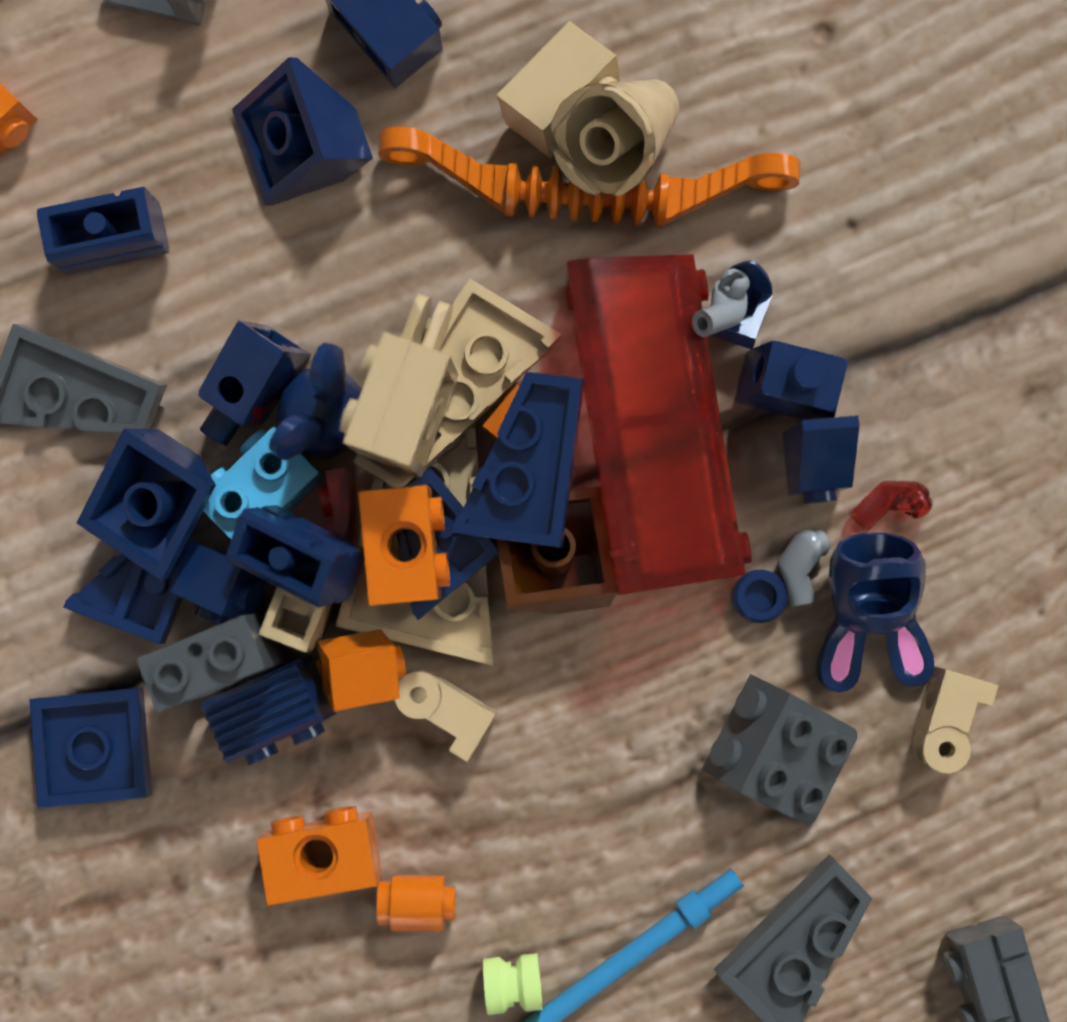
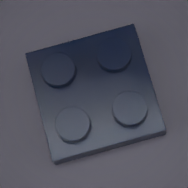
(90, 747)

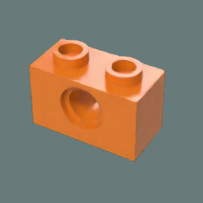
(382, 518)
(292, 874)

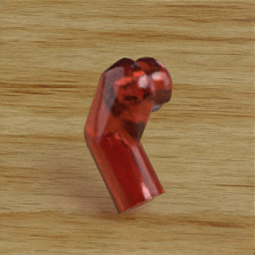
(887, 496)

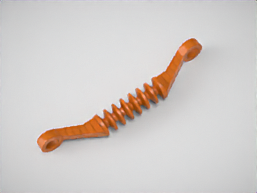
(504, 188)

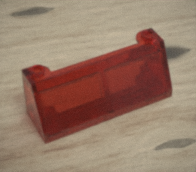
(654, 421)

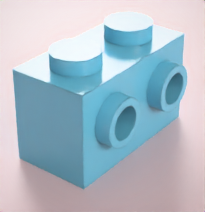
(260, 481)

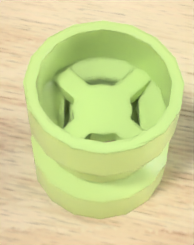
(512, 984)

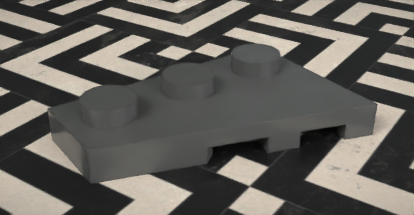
(70, 388)
(789, 953)

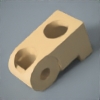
(295, 621)
(446, 706)
(947, 718)

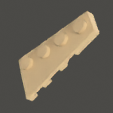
(491, 351)

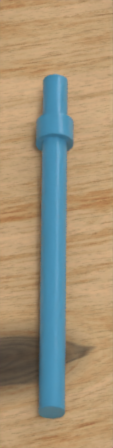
(692, 910)

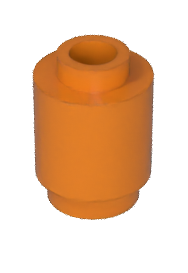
(415, 903)

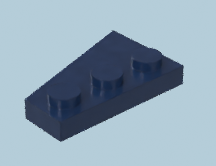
(530, 467)

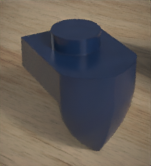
(758, 301)

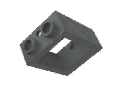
(209, 661)

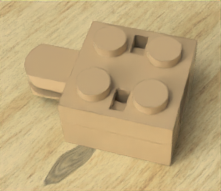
(403, 392)

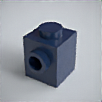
(217, 585)

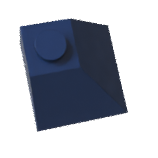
(299, 133)
(148, 499)

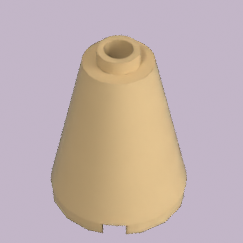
(613, 133)

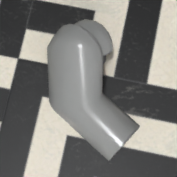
(727, 304)
(797, 562)

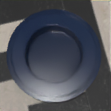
(759, 596)

